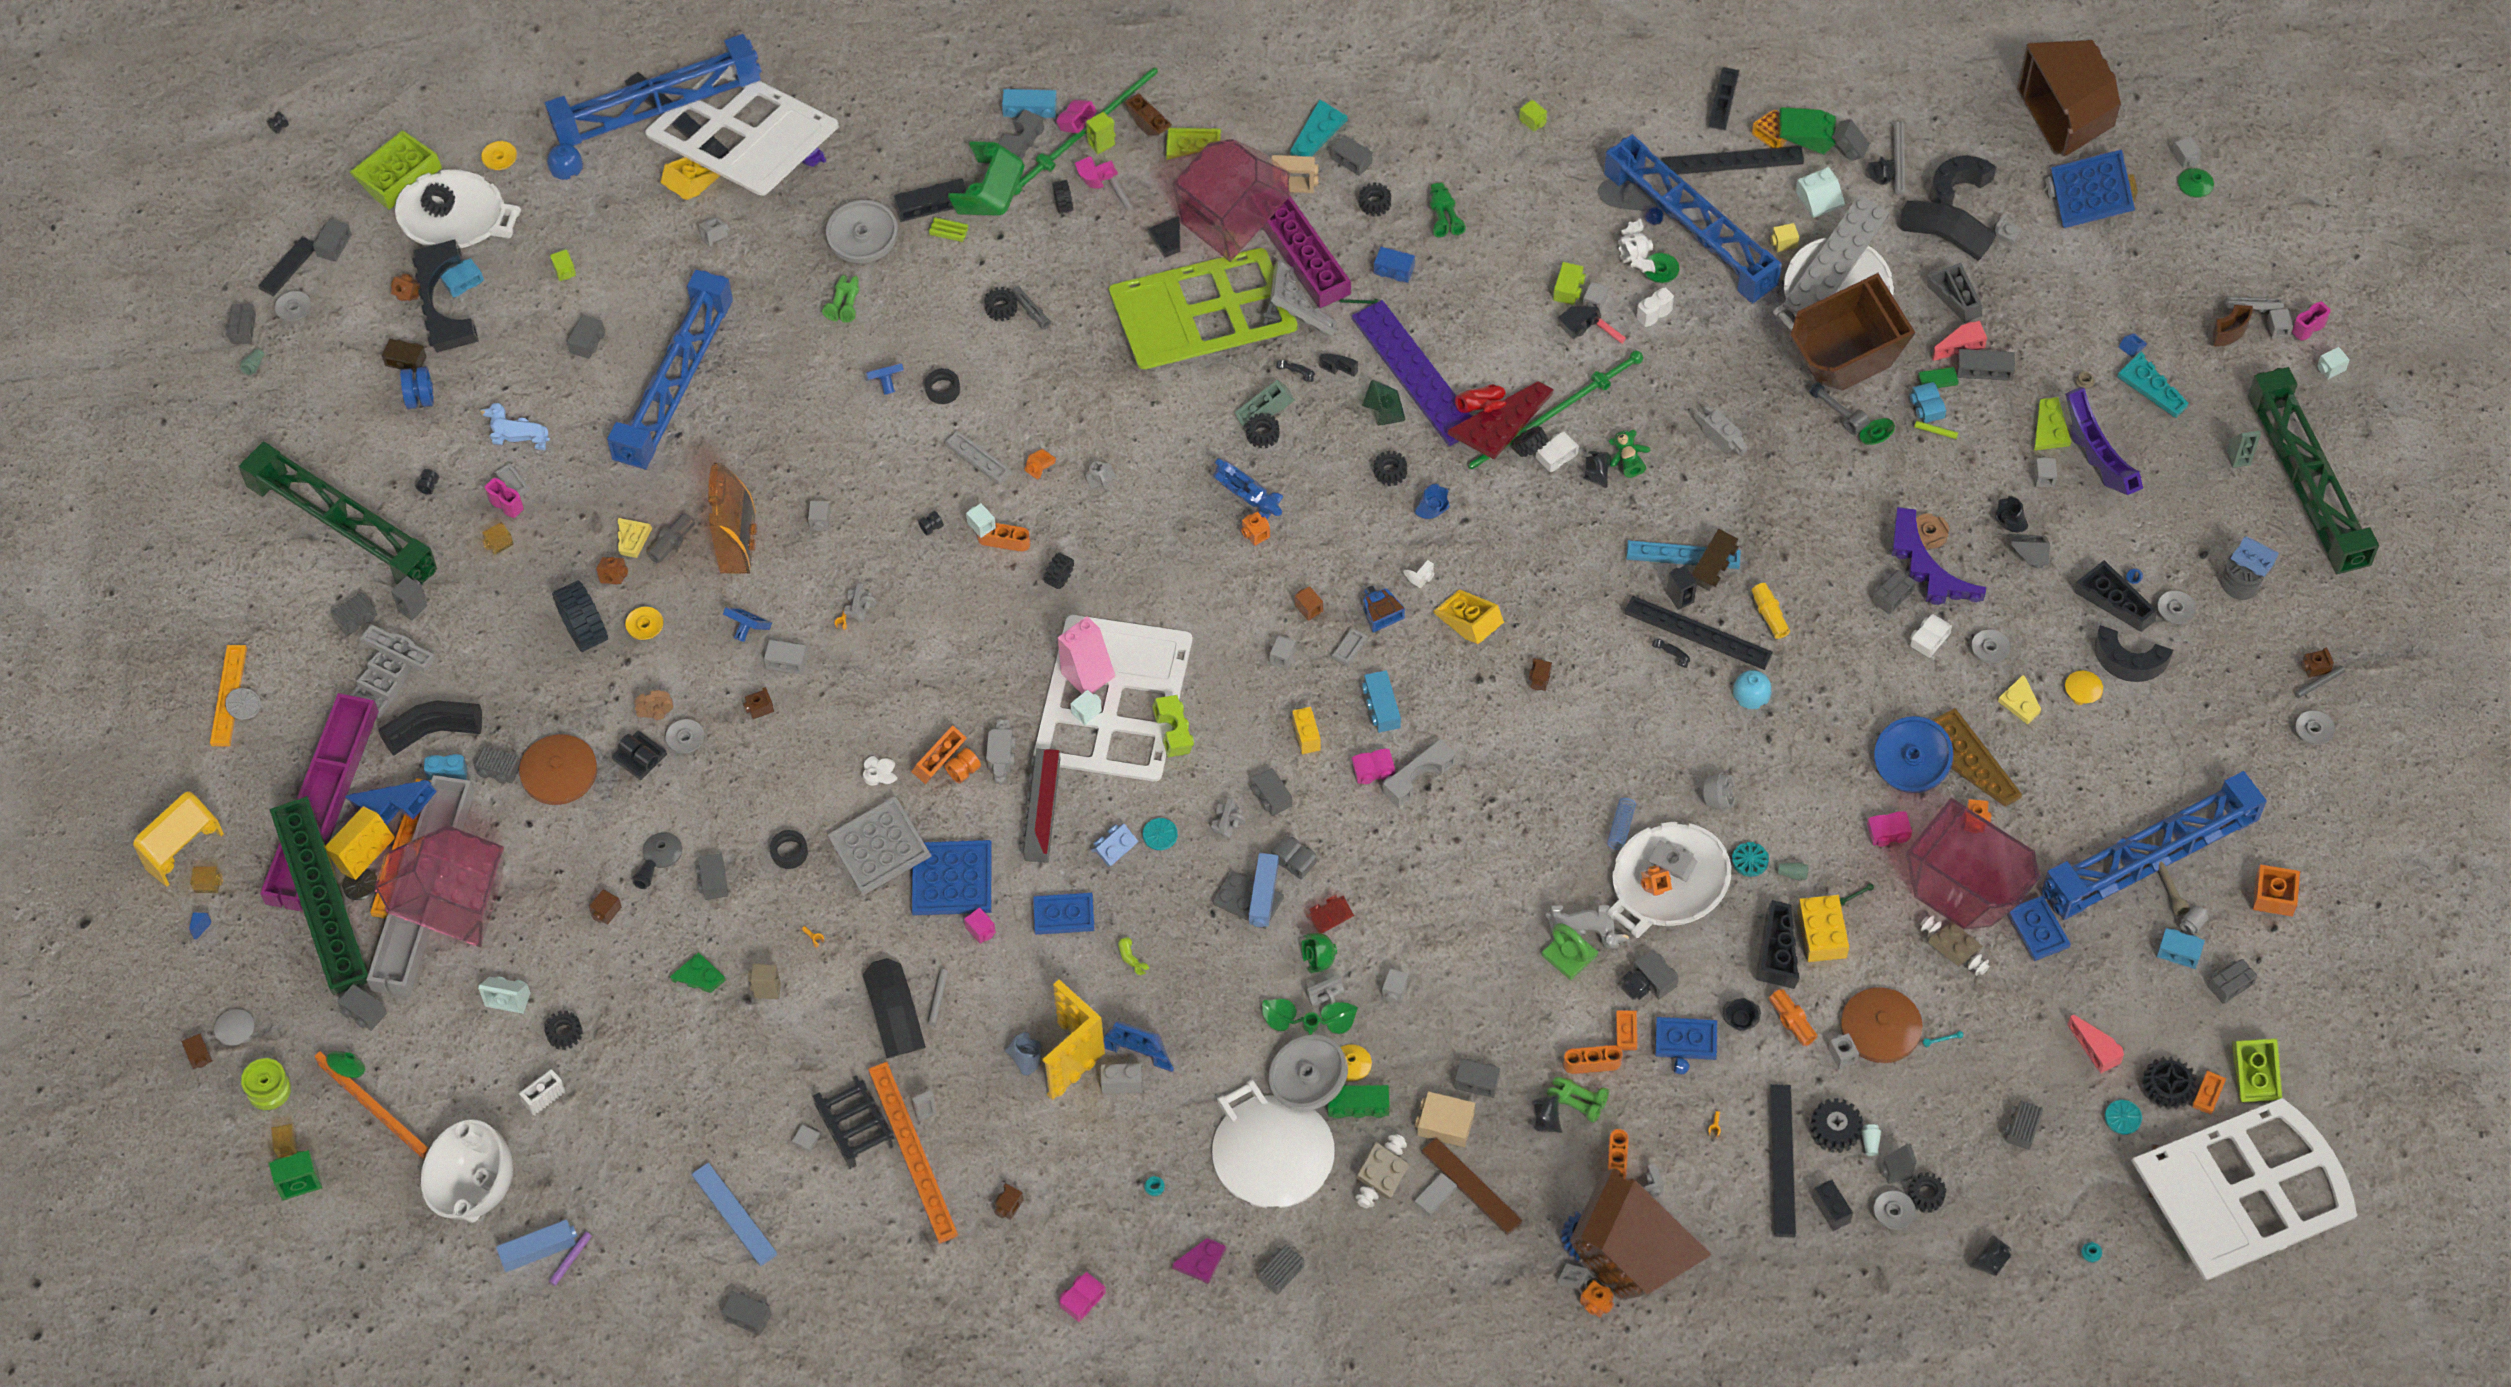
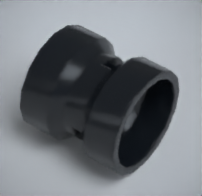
(428, 480)
(930, 523)

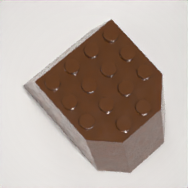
(2069, 92)
(1851, 334)
(1632, 1238)

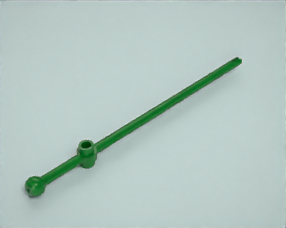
(1046, 162)
(1599, 380)

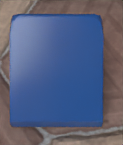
(2132, 344)
(199, 924)

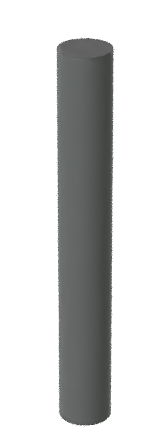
(2319, 682)

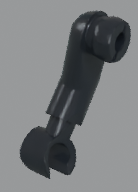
(1293, 367)
(1673, 650)

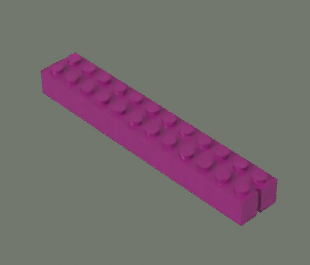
(326, 784)

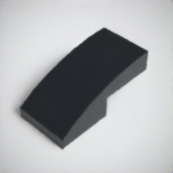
(1334, 362)

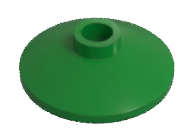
(2195, 182)
(1665, 263)
(1877, 431)
(345, 1064)

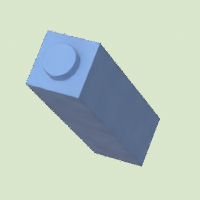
(1263, 890)
(536, 1245)

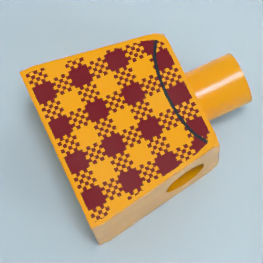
(1767, 130)

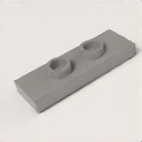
(2260, 304)

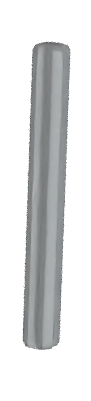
(1899, 162)

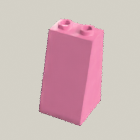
(1085, 657)

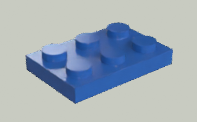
(1063, 913)
(2039, 928)
(1686, 1038)

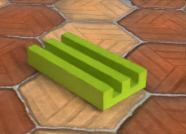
(950, 227)

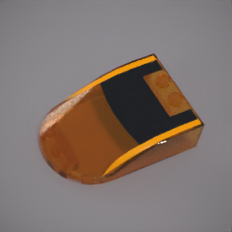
(731, 520)

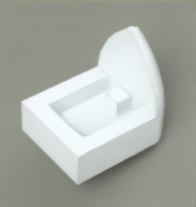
(1424, 574)

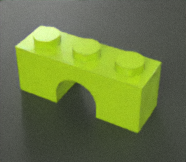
(1170, 711)

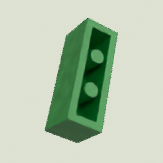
(1360, 1102)

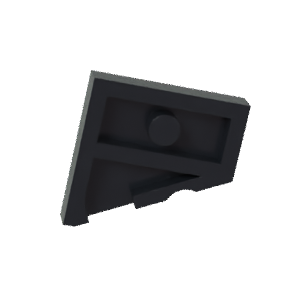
(1167, 236)

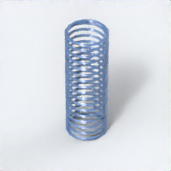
(1625, 812)

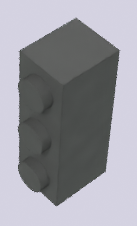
(1985, 364)

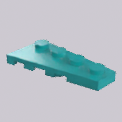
(1318, 130)
(2147, 381)

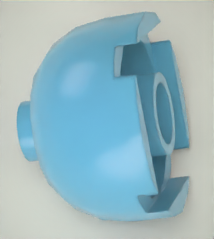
(1752, 689)

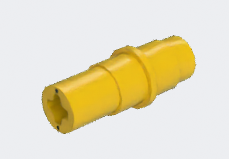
(1770, 610)

